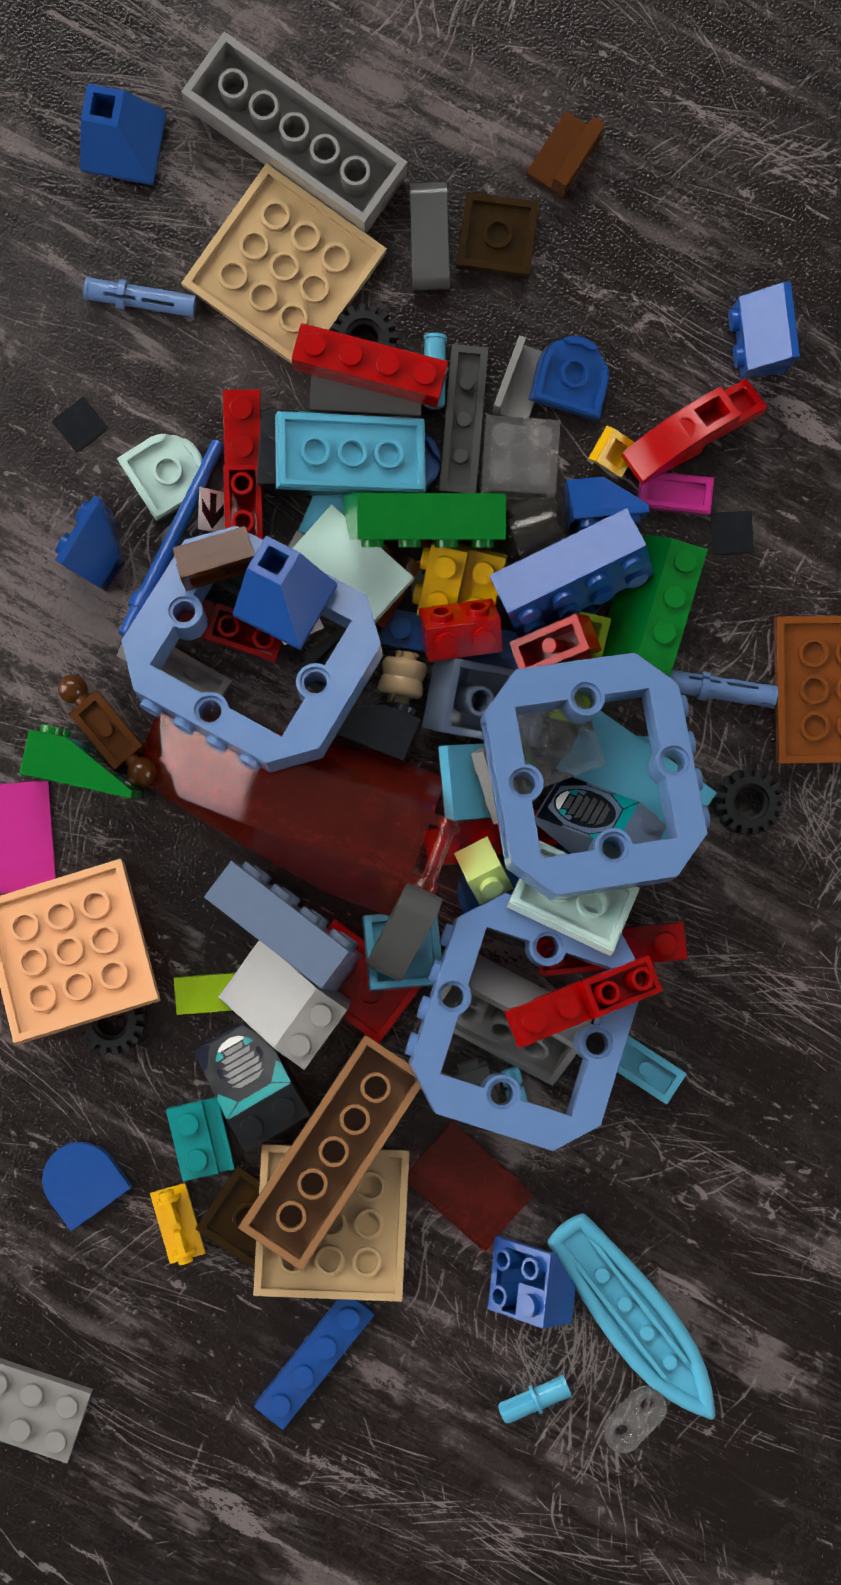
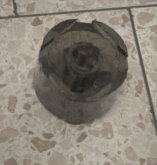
(530, 527)

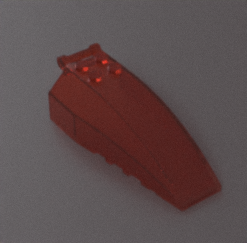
(333, 821)

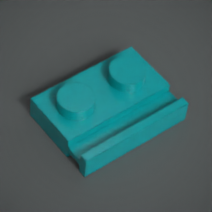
(200, 1138)

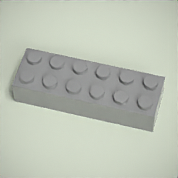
(294, 132)

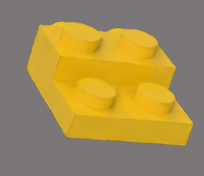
(457, 575)

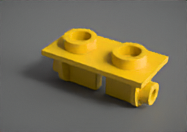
(177, 1224)

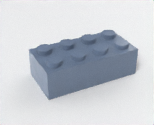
(283, 926)

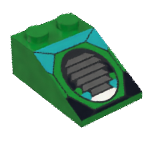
(67, 760)

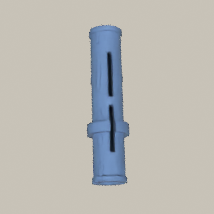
(140, 297)
(731, 690)

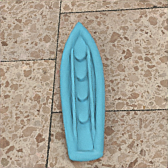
(634, 1315)

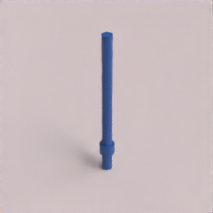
(174, 533)

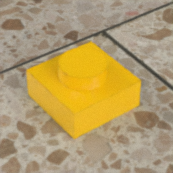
(609, 450)

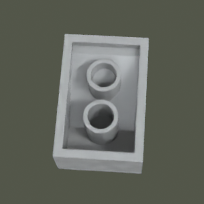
(283, 1005)

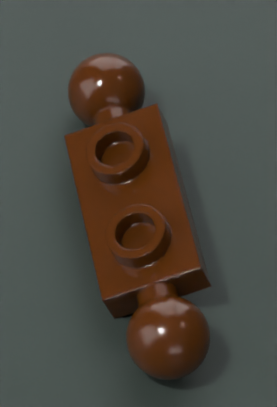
(107, 730)

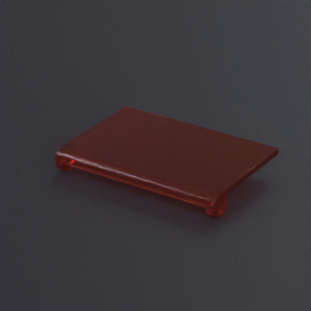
(468, 1186)

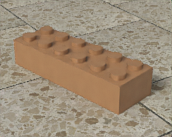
(332, 1153)

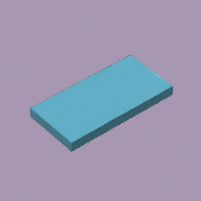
(349, 453)
(628, 767)

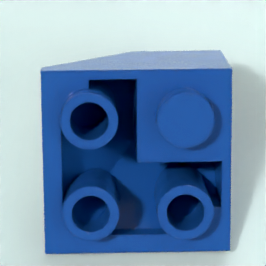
(120, 135)
(596, 499)
(93, 546)
(283, 593)
(530, 1285)

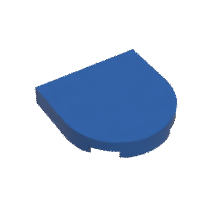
(571, 377)
(82, 1181)

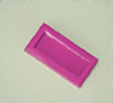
(678, 493)

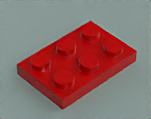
(370, 1010)

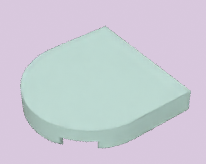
(162, 471)

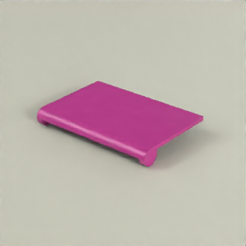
(25, 836)

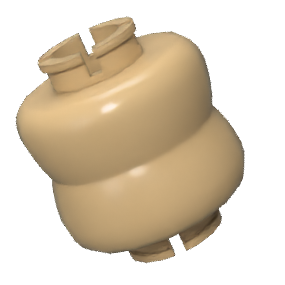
(402, 677)

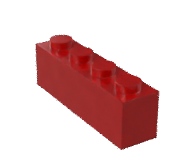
(369, 365)

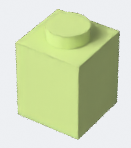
(483, 870)

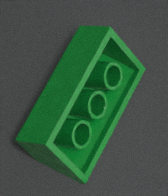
(425, 517)
(654, 615)

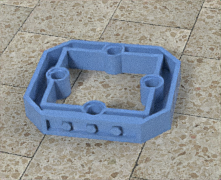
(665, 713)
(319, 715)
(473, 1102)

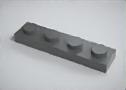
(463, 419)

